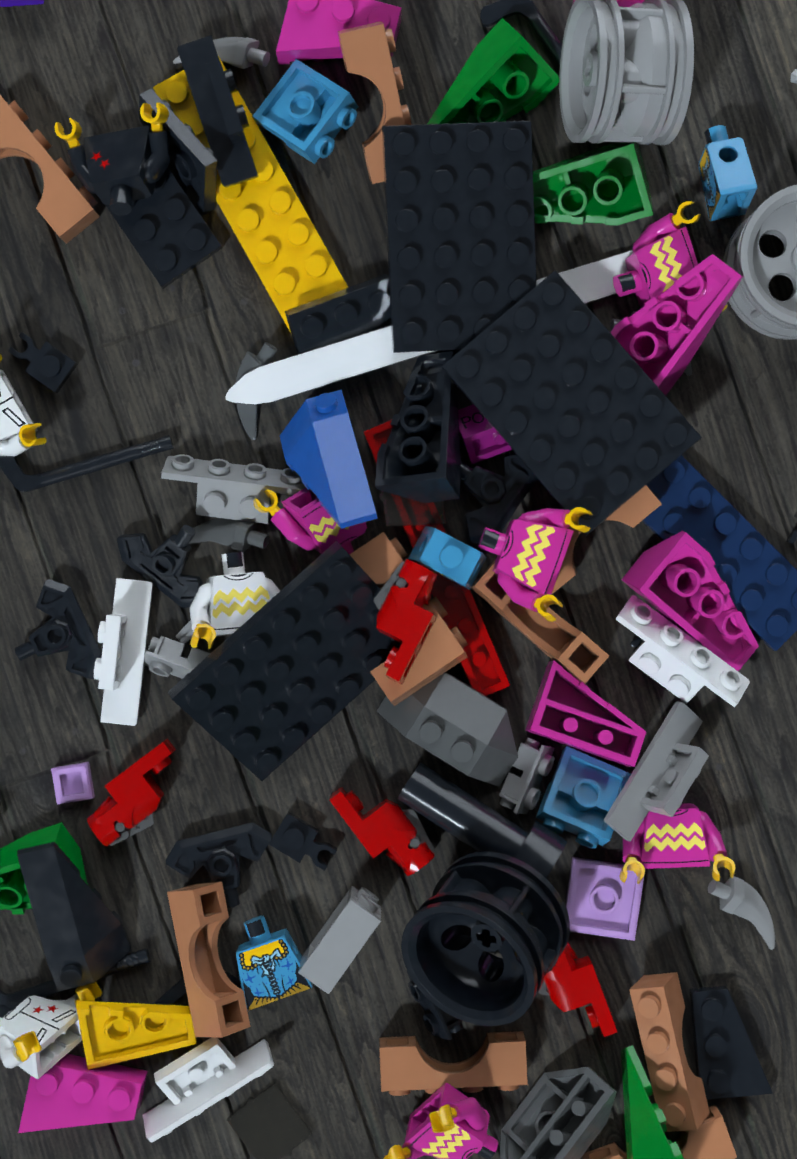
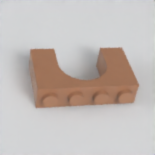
(442, 646)

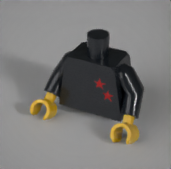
(121, 163)

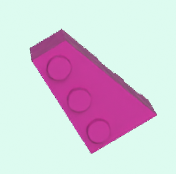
(312, 26)
(581, 719)
(81, 1097)

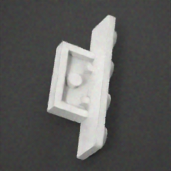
(123, 651)
(677, 658)
(202, 1080)

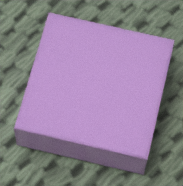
(73, 783)

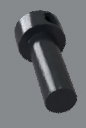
(478, 823)

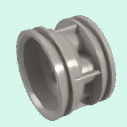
(626, 71)
(752, 296)

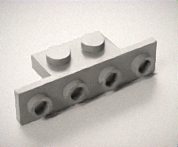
(229, 488)
(661, 774)

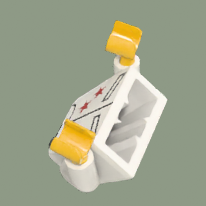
(16, 426)
(41, 1030)

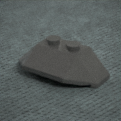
(457, 727)
(558, 1116)

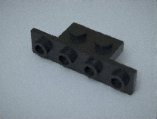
(217, 111)

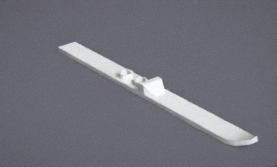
(375, 348)

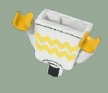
(228, 600)

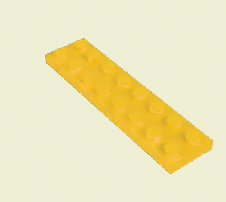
(265, 214)

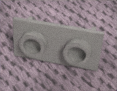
(168, 658)
(524, 789)

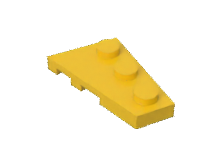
(131, 1030)

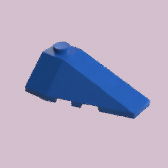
(327, 458)

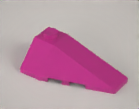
(675, 323)
(686, 588)

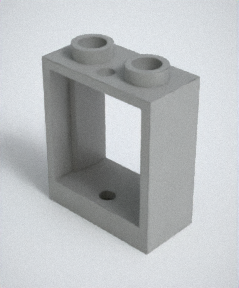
(341, 938)

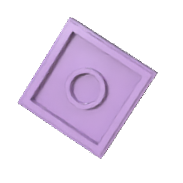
(600, 901)

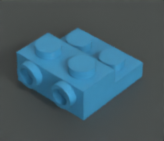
(307, 111)
(581, 797)

